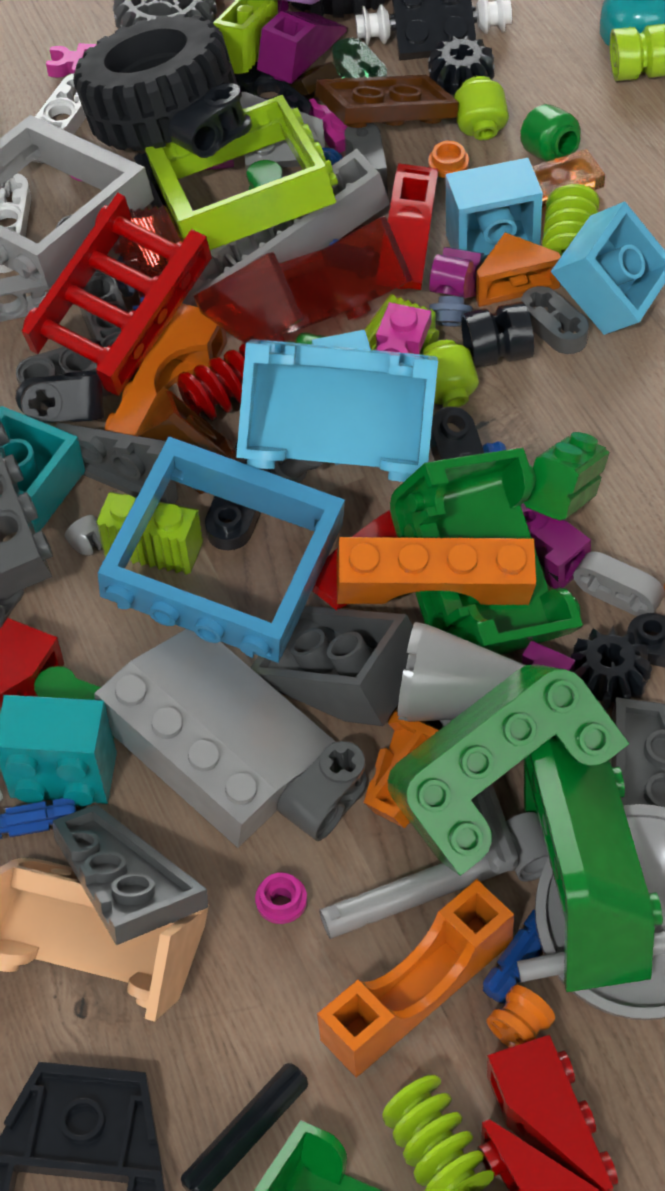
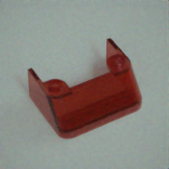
(284, 297)

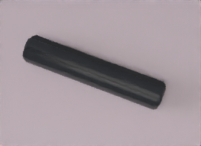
(245, 1130)

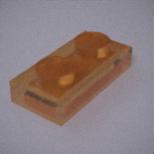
(570, 169)

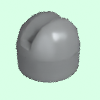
(84, 535)

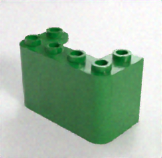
(484, 743)

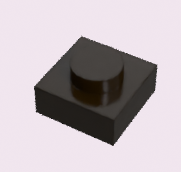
(306, 82)

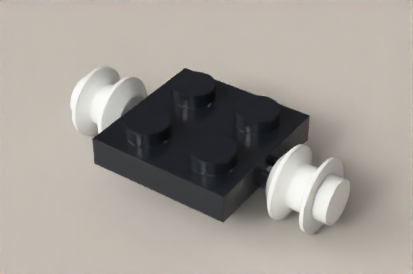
(426, 22)

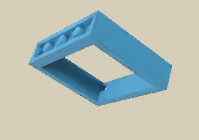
(248, 488)

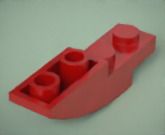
(411, 216)

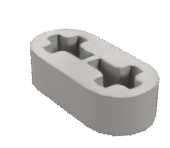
(618, 584)

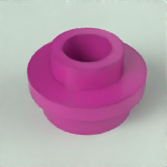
(281, 885)

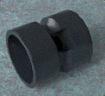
(498, 334)

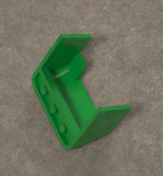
(594, 868)

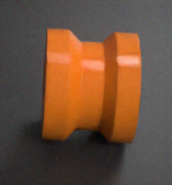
(520, 1017)

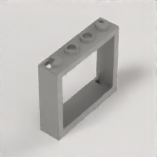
(77, 158)

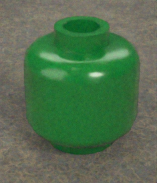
(550, 132)

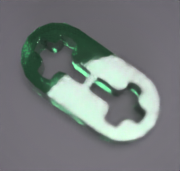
(367, 63)

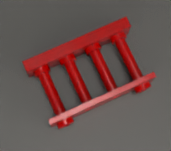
(138, 328)

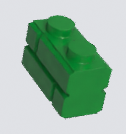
(567, 476)

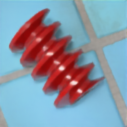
(214, 383)

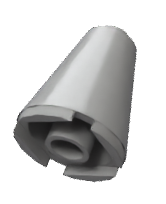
(447, 675)

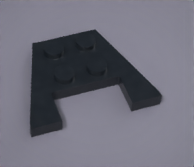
(83, 1127)

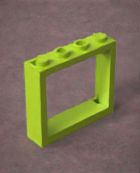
(260, 206)

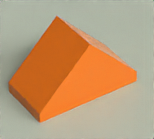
(513, 269)

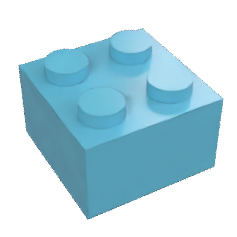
(493, 201)
(613, 268)

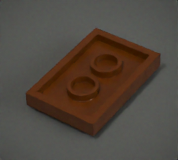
(386, 100)

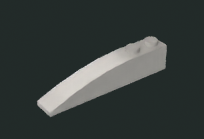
(358, 198)

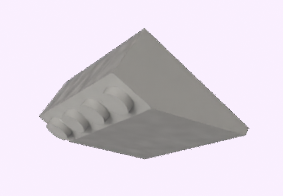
(211, 730)

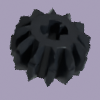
(458, 61)
(612, 666)

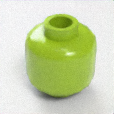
(481, 108)
(455, 373)

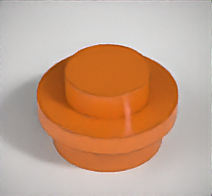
(448, 158)

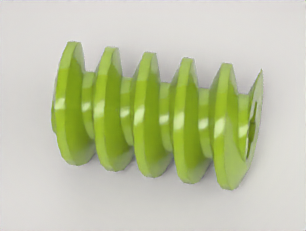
(566, 214)
(430, 1139)

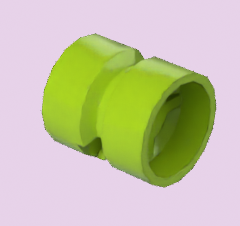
(637, 52)

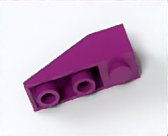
(295, 42)

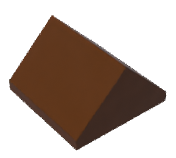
(175, 419)

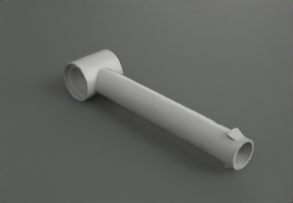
(435, 882)

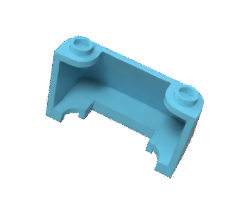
(336, 406)

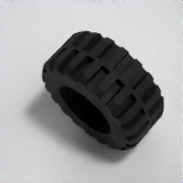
(147, 75)

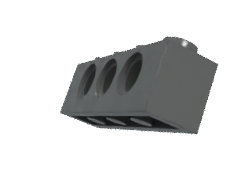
(25, 554)

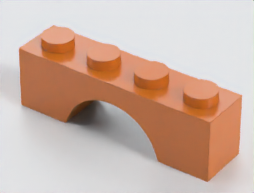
(182, 345)
(484, 568)
(380, 1012)

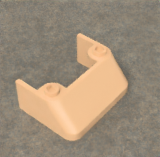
(53, 921)

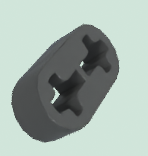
(559, 316)

